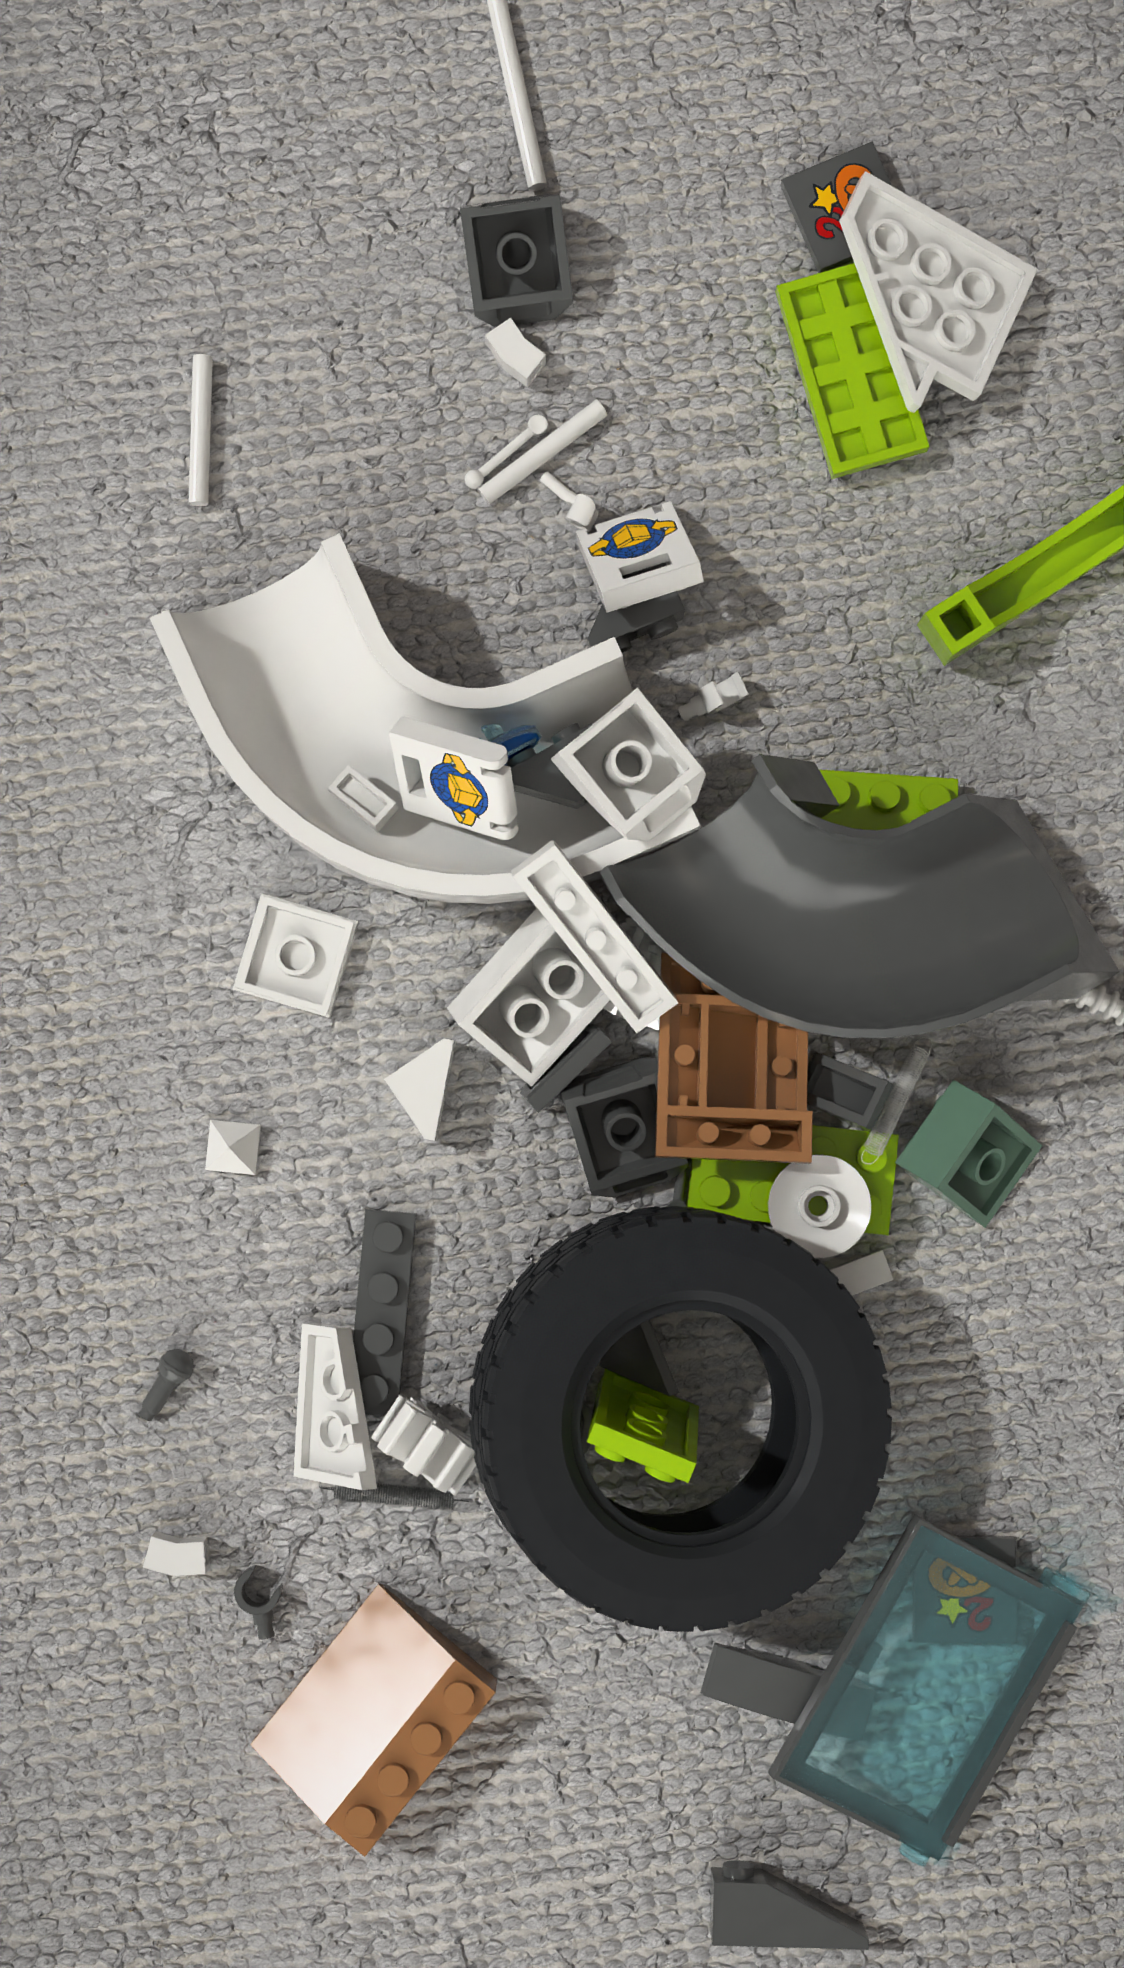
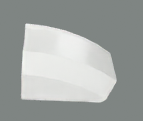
(633, 769)

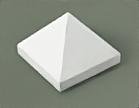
(233, 1147)

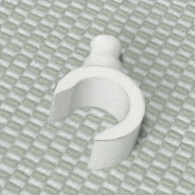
(715, 698)

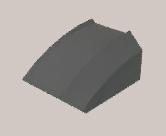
(517, 259)
(616, 1128)

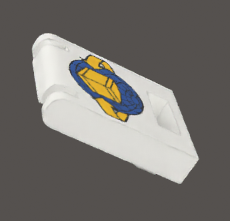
(636, 544)
(460, 778)

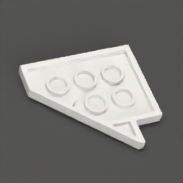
(933, 290)

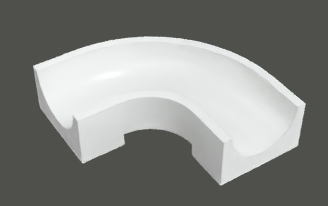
(310, 684)

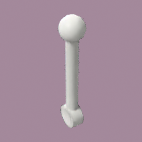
(536, 427)

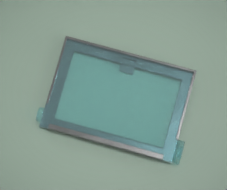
(929, 1689)

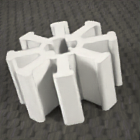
(426, 1444)

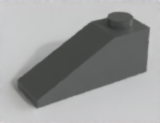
(764, 1911)

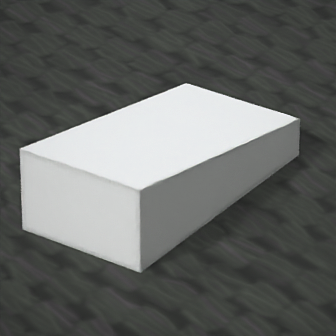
(363, 798)
(863, 1272)

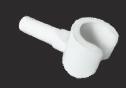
(582, 510)

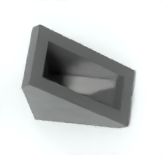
(846, 1092)

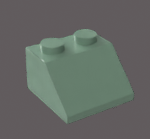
(969, 1152)

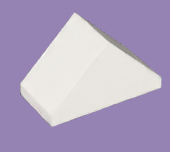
(423, 1086)

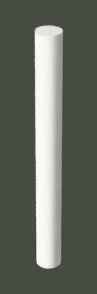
(517, 94)

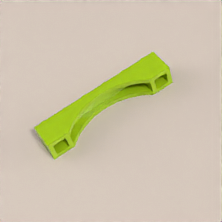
(1026, 580)

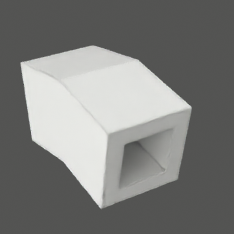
(515, 353)
(177, 1555)

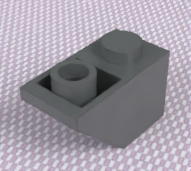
(650, 617)
(541, 778)

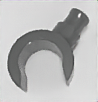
(262, 1611)

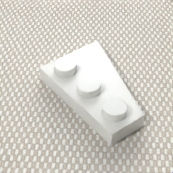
(331, 1416)

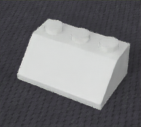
(529, 1000)

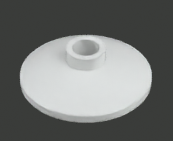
(846, 1210)

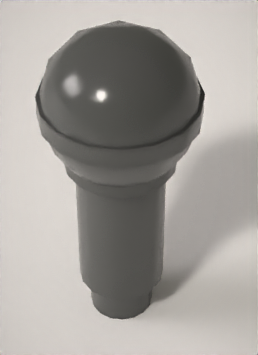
(174, 1369)

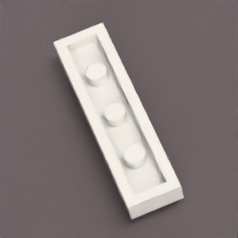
(594, 936)

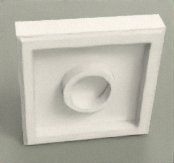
(295, 955)

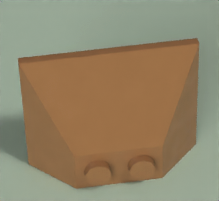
(728, 1079)

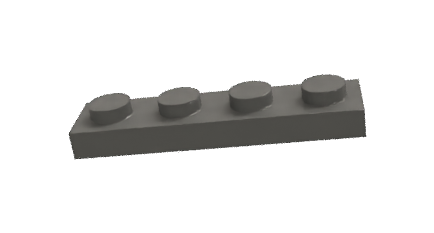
(383, 1306)

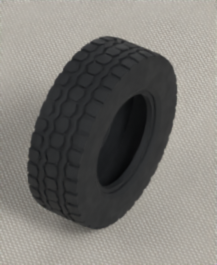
(792, 1504)

